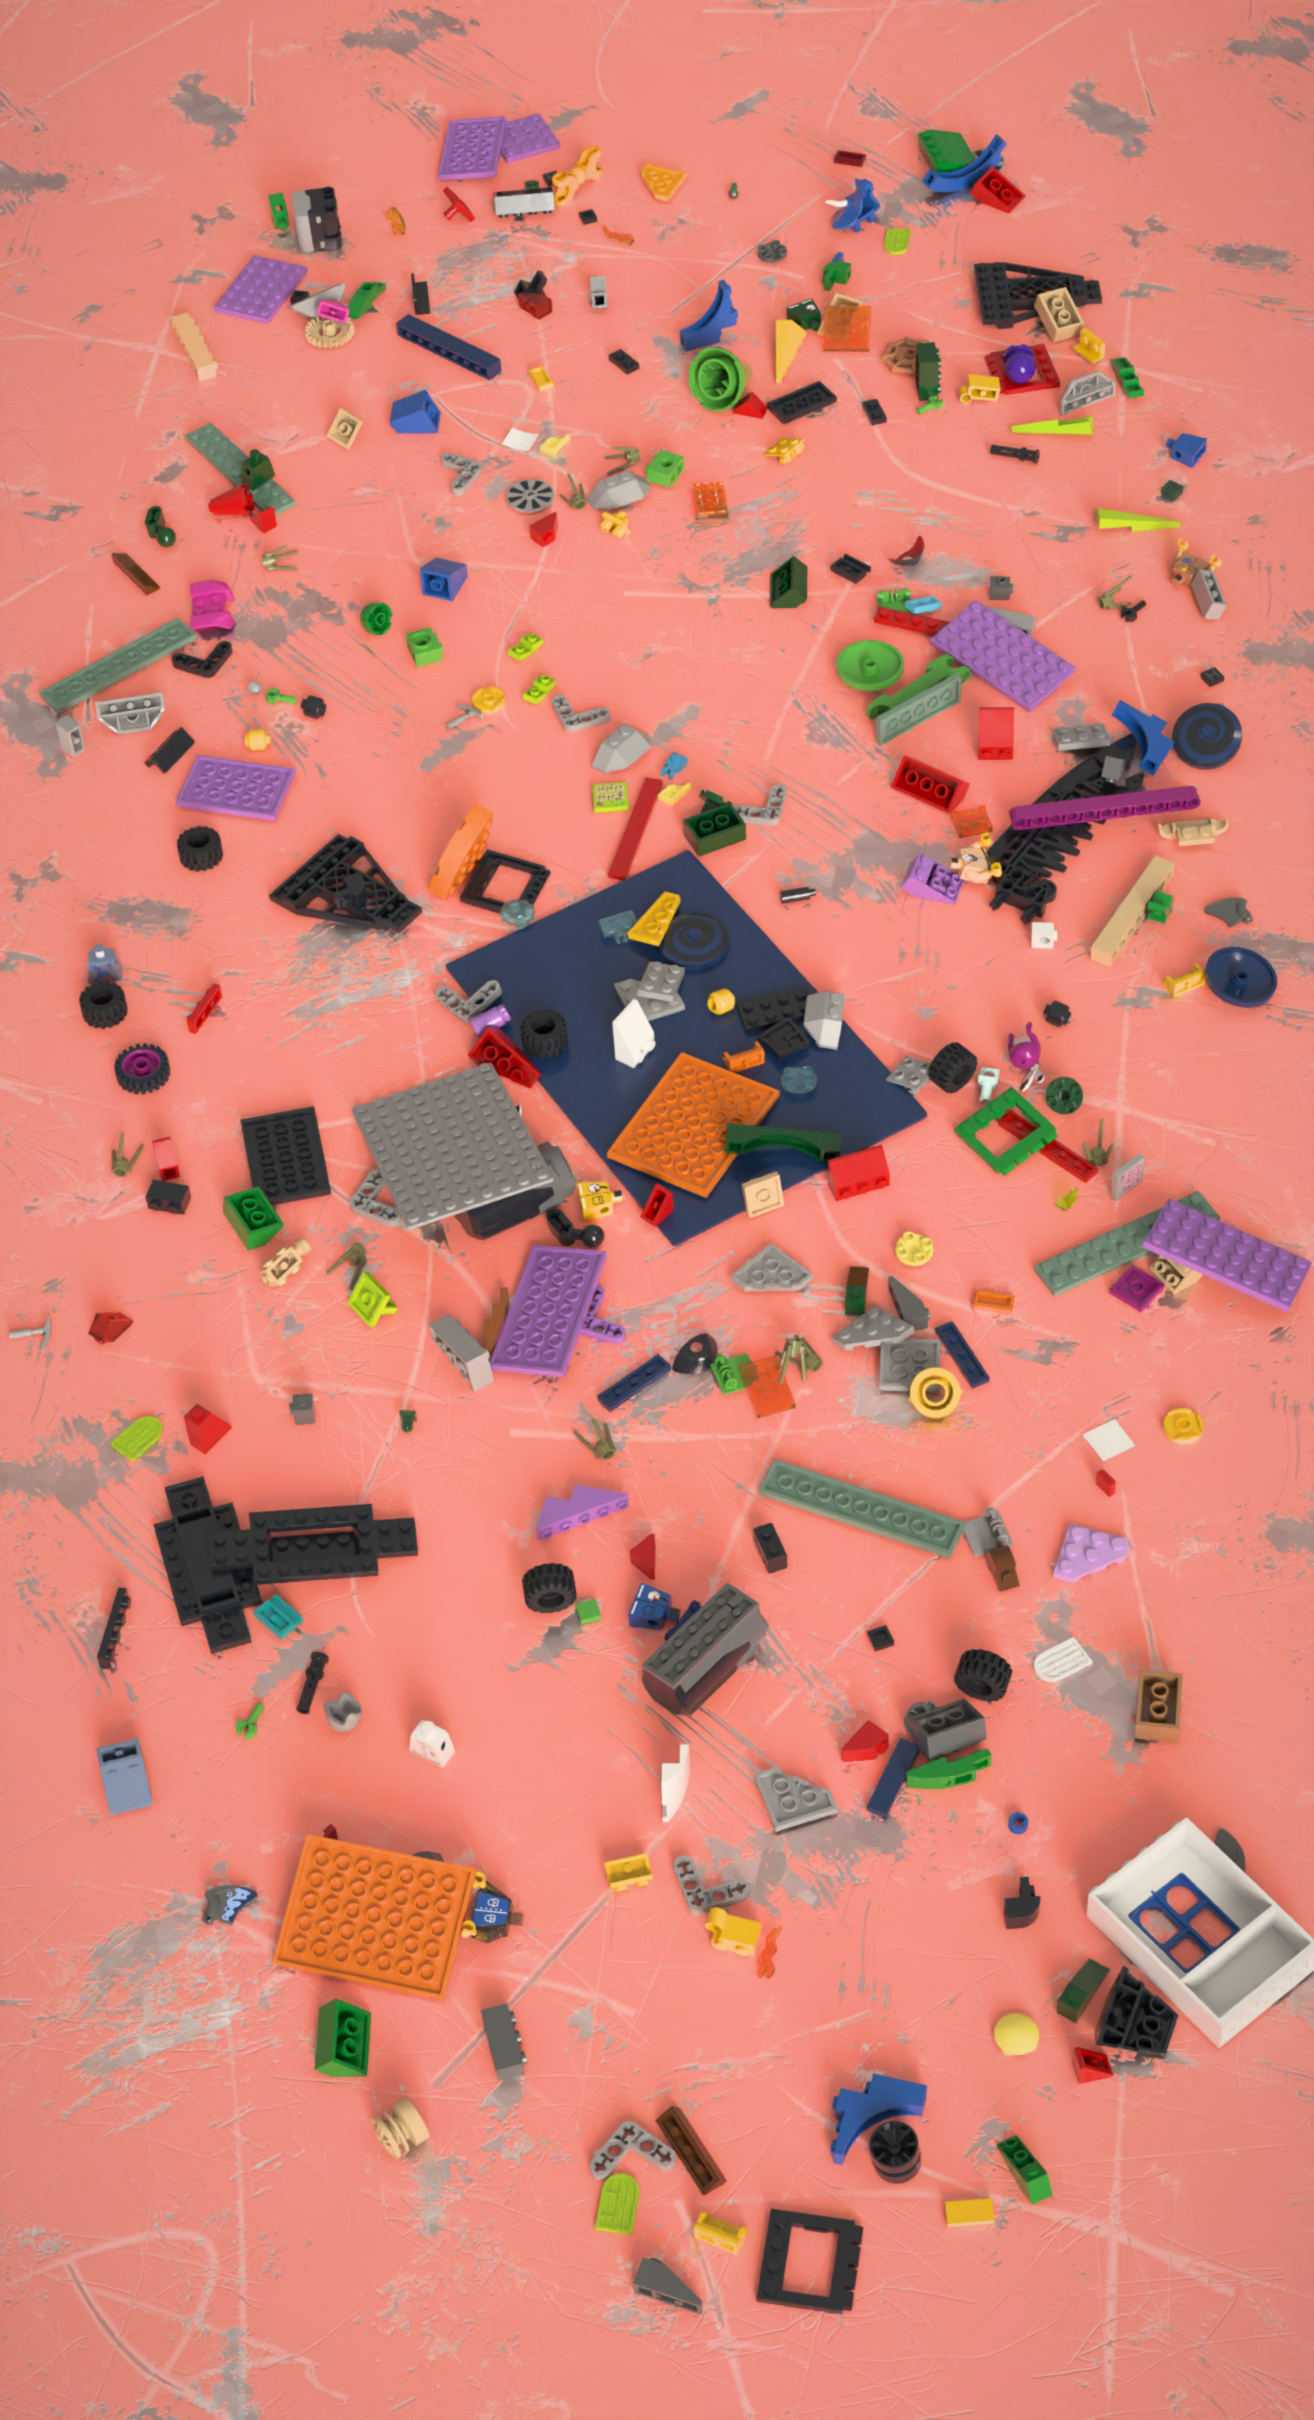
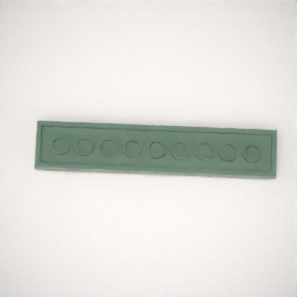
(228, 461)
(117, 665)
(1107, 1250)
(862, 1508)

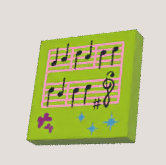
(610, 797)

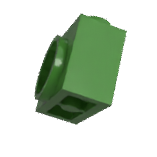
(665, 468)
(424, 647)

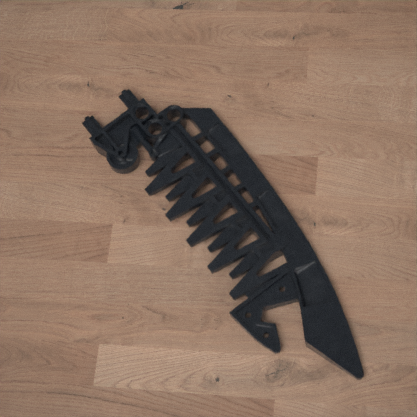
(1042, 843)

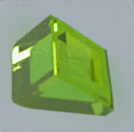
(1067, 1199)

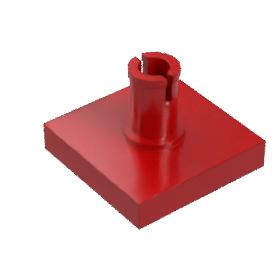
(457, 205)

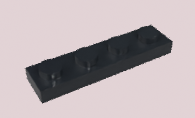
(112, 1632)

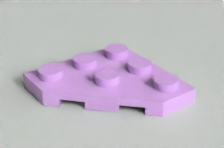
(1088, 1552)

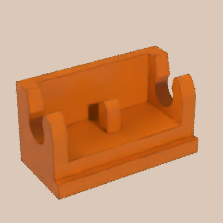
(744, 1059)

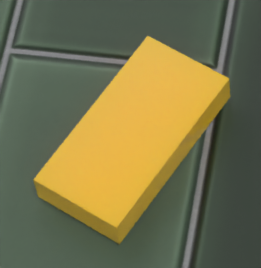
(540, 378)
(969, 2212)

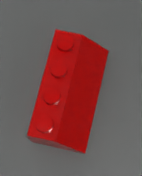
(929, 784)

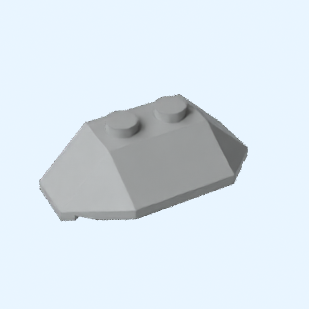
(309, 306)
(1086, 391)
(618, 491)
(131, 713)
(621, 749)
(824, 1017)

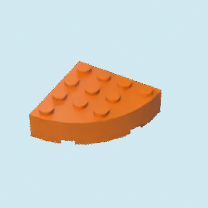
(462, 852)

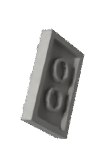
(1081, 737)
(661, 981)

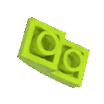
(527, 646)
(540, 689)

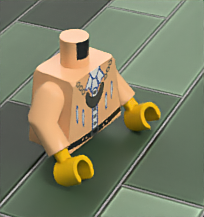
(973, 862)

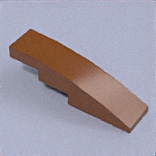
(493, 1326)

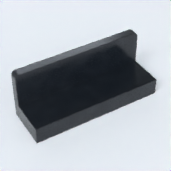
(420, 296)
(170, 750)

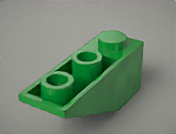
(1025, 2169)

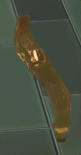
(628, 238)
(765, 1957)

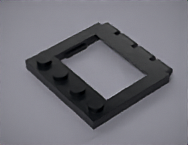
(485, 871)
(776, 2254)

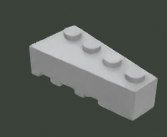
(463, 1351)

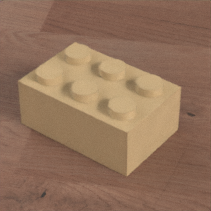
(1059, 314)

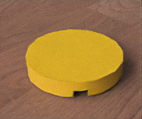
(488, 700)
(1183, 1426)

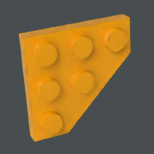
(662, 181)

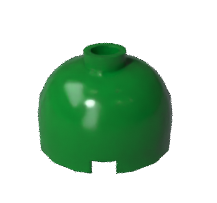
(376, 618)

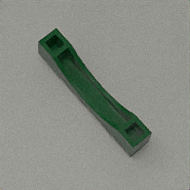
(746, 1138)

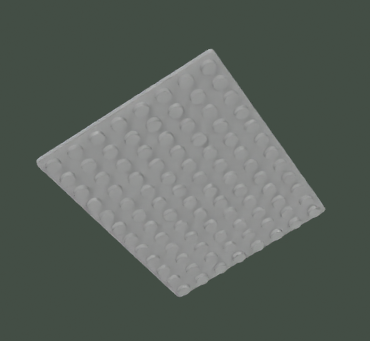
(451, 1145)

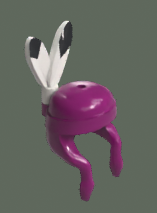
(1026, 1056)

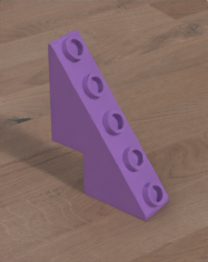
(584, 1506)

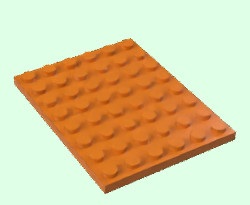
(685, 1121)
(375, 1917)

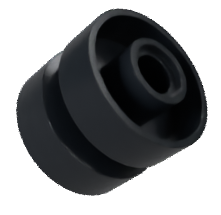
(895, 2152)

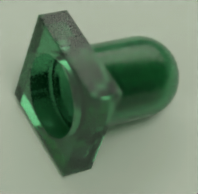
(407, 1418)

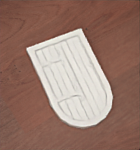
(1061, 1661)

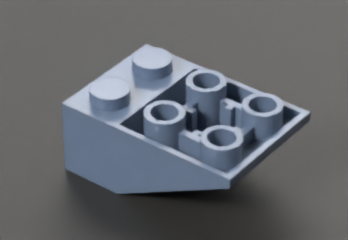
(124, 1776)

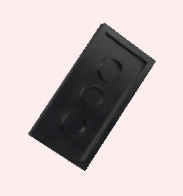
(801, 402)
(770, 1009)

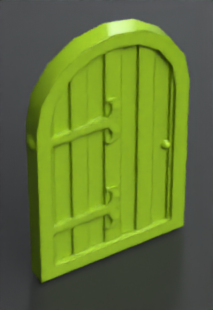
(897, 240)
(138, 1437)
(618, 2204)

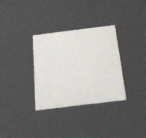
(1108, 1440)

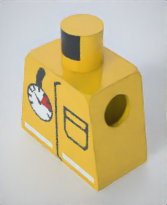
(596, 1199)

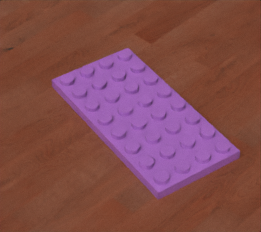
(1003, 655)
(1227, 1255)
(548, 1311)

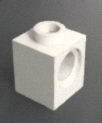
(1043, 935)

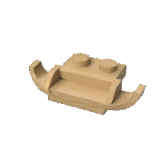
(1194, 831)

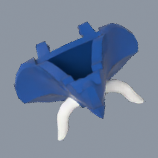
(857, 207)

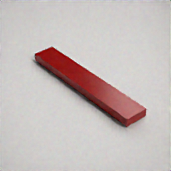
(1054, 1150)

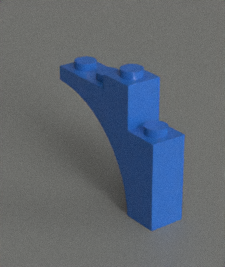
(708, 327)
(1148, 734)
(882, 2100)

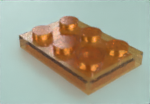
(709, 500)
(763, 1386)

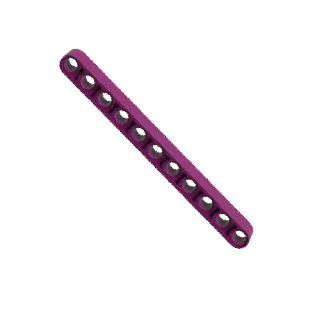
(1104, 807)

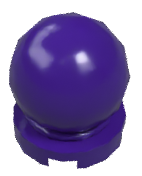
(1019, 363)

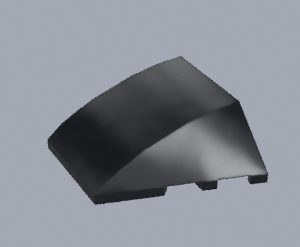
(1135, 2018)

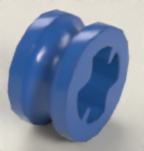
(1015, 1829)

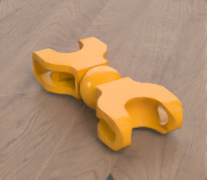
(570, 181)

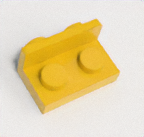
(1090, 346)

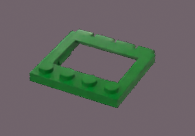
(995, 1110)

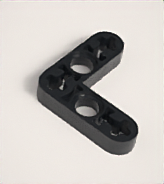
(205, 668)

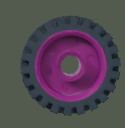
(142, 1068)

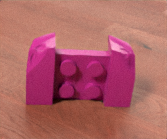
(210, 604)

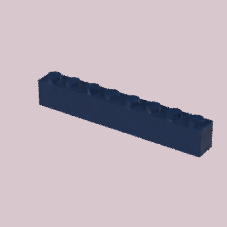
(449, 347)

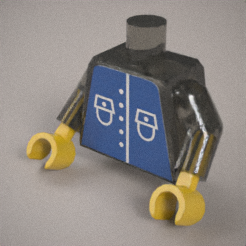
(491, 1913)

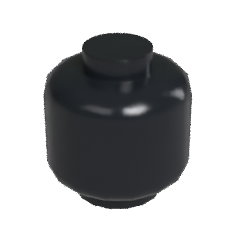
(313, 707)
(1057, 1013)

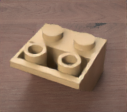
(1174, 1275)

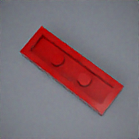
(204, 1008)

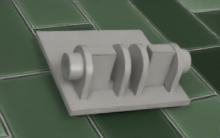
(911, 1074)
(987, 1532)

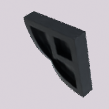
(784, 1039)

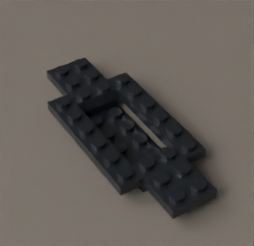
(313, 1555)
(218, 1593)

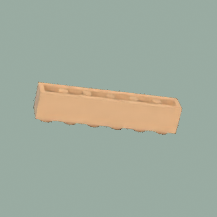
(194, 346)

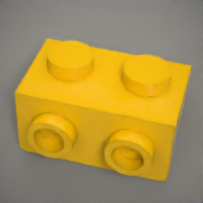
(628, 1872)

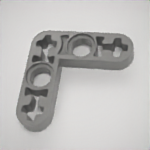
(459, 485)
(573, 719)
(765, 813)
(469, 1006)
(369, 1204)
(705, 1896)
(631, 2143)

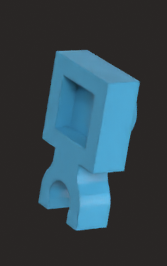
(674, 764)

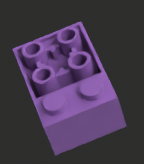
(931, 880)

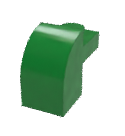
(836, 273)
(1160, 907)

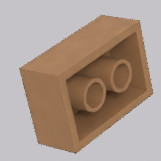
(1158, 1706)

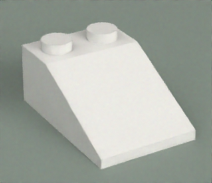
(632, 1035)

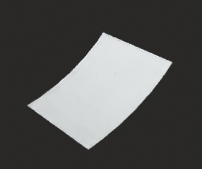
(519, 440)

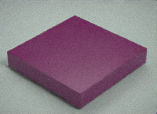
(1136, 1288)

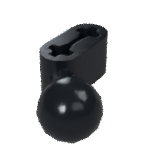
(564, 1231)

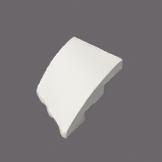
(675, 1783)

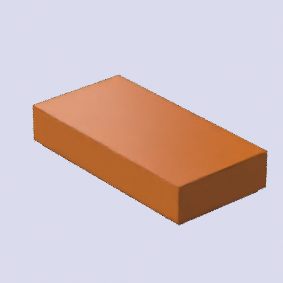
(994, 1302)

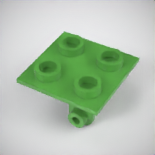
(894, 601)
(727, 1372)

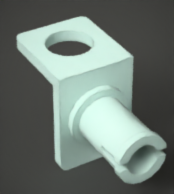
(987, 1083)

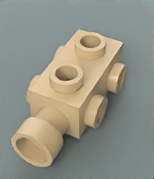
(283, 1269)

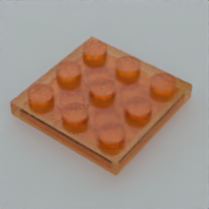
(847, 328)

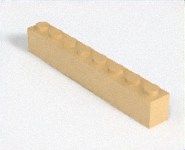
(1131, 911)

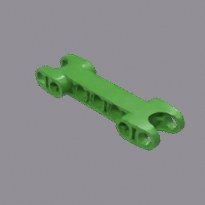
(935, 673)

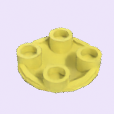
(914, 1249)
(1016, 2034)

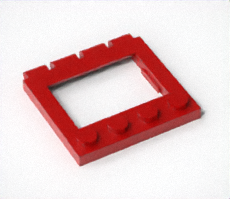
(1043, 362)

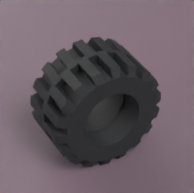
(199, 848)
(103, 1004)
(544, 1034)
(952, 1067)
(549, 1588)
(983, 1675)

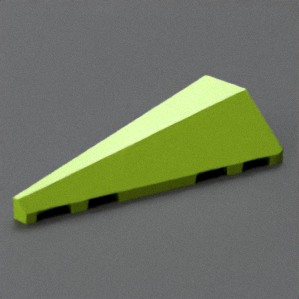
(1078, 426)
(1114, 519)

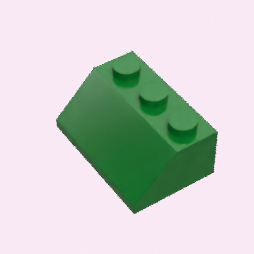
(252, 1217)
(342, 2040)

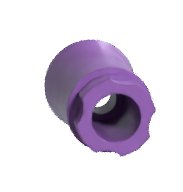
(493, 1018)

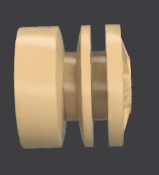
(402, 2126)

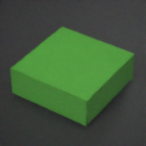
(588, 1611)

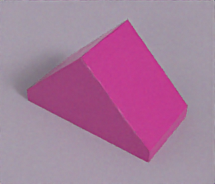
(333, 310)

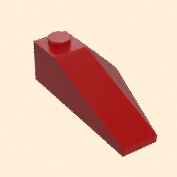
(505, 1056)

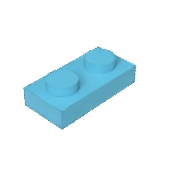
(924, 604)

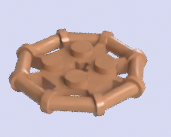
(903, 356)

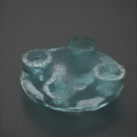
(517, 913)
(798, 1079)

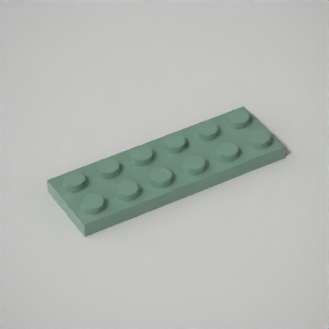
(918, 709)

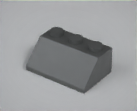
(947, 1728)

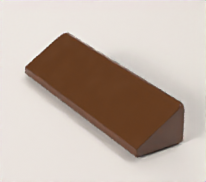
(135, 573)
(690, 2150)

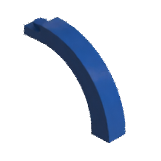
(968, 175)

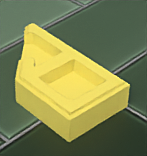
(553, 444)
(673, 793)

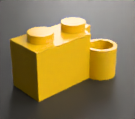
(980, 388)
(733, 1932)

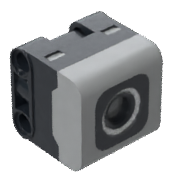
(317, 219)

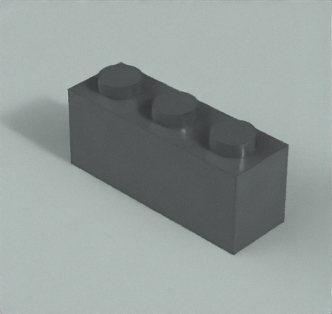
(504, 2041)

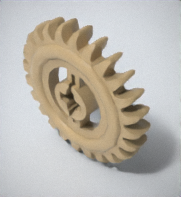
(329, 329)

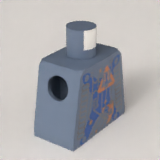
(104, 965)

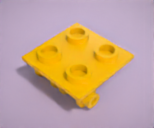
(786, 449)

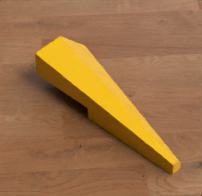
(788, 339)

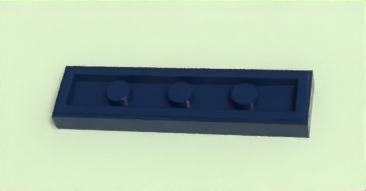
(962, 1354)
(634, 1382)
(893, 1778)

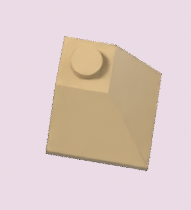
(344, 428)

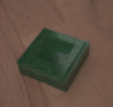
(1172, 489)

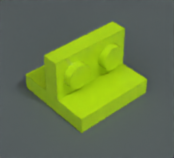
(371, 1300)

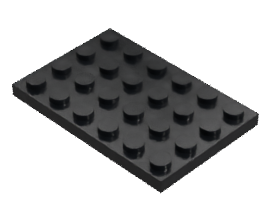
(286, 1155)

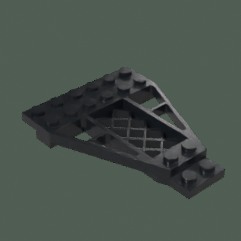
(996, 289)
(325, 869)

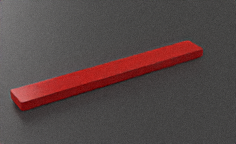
(635, 829)

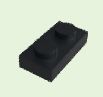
(624, 361)
(874, 412)

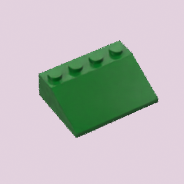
(944, 150)

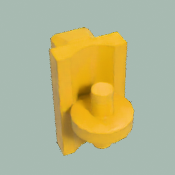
(617, 521)

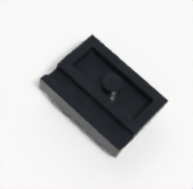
(850, 568)

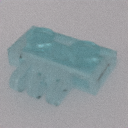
(618, 925)

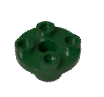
(1064, 1095)

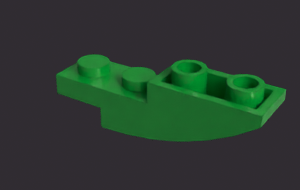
(363, 298)
(941, 1774)

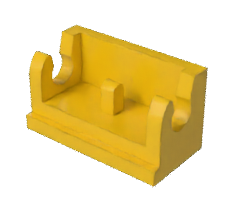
(1185, 982)
(720, 2233)

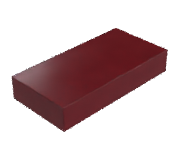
(850, 158)

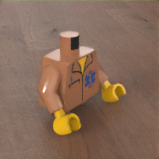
(1187, 565)

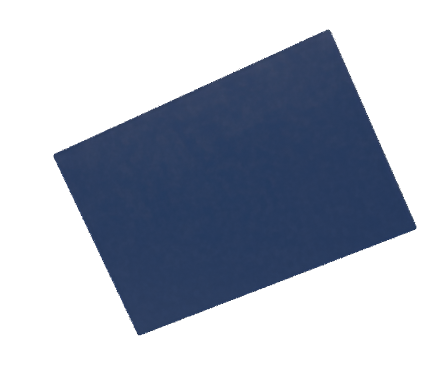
(573, 971)

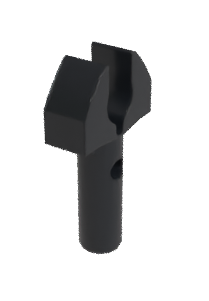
(1132, 612)

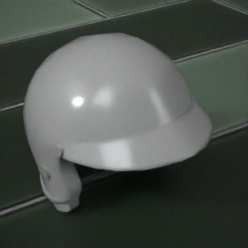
(343, 1714)

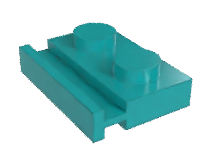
(278, 1617)

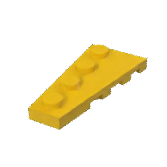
(655, 921)

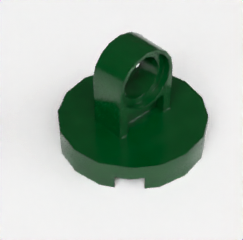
(711, 800)

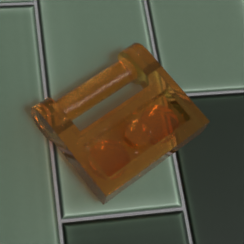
(971, 826)

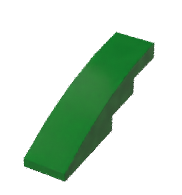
(1126, 377)

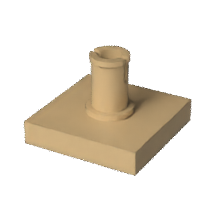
(762, 1194)

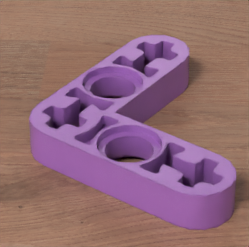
(592, 1322)

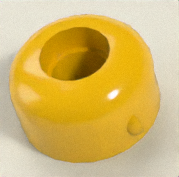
(923, 1381)

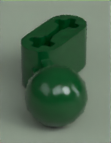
(156, 527)

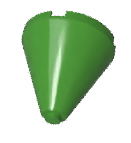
(718, 378)

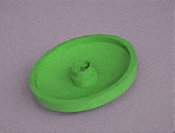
(870, 665)

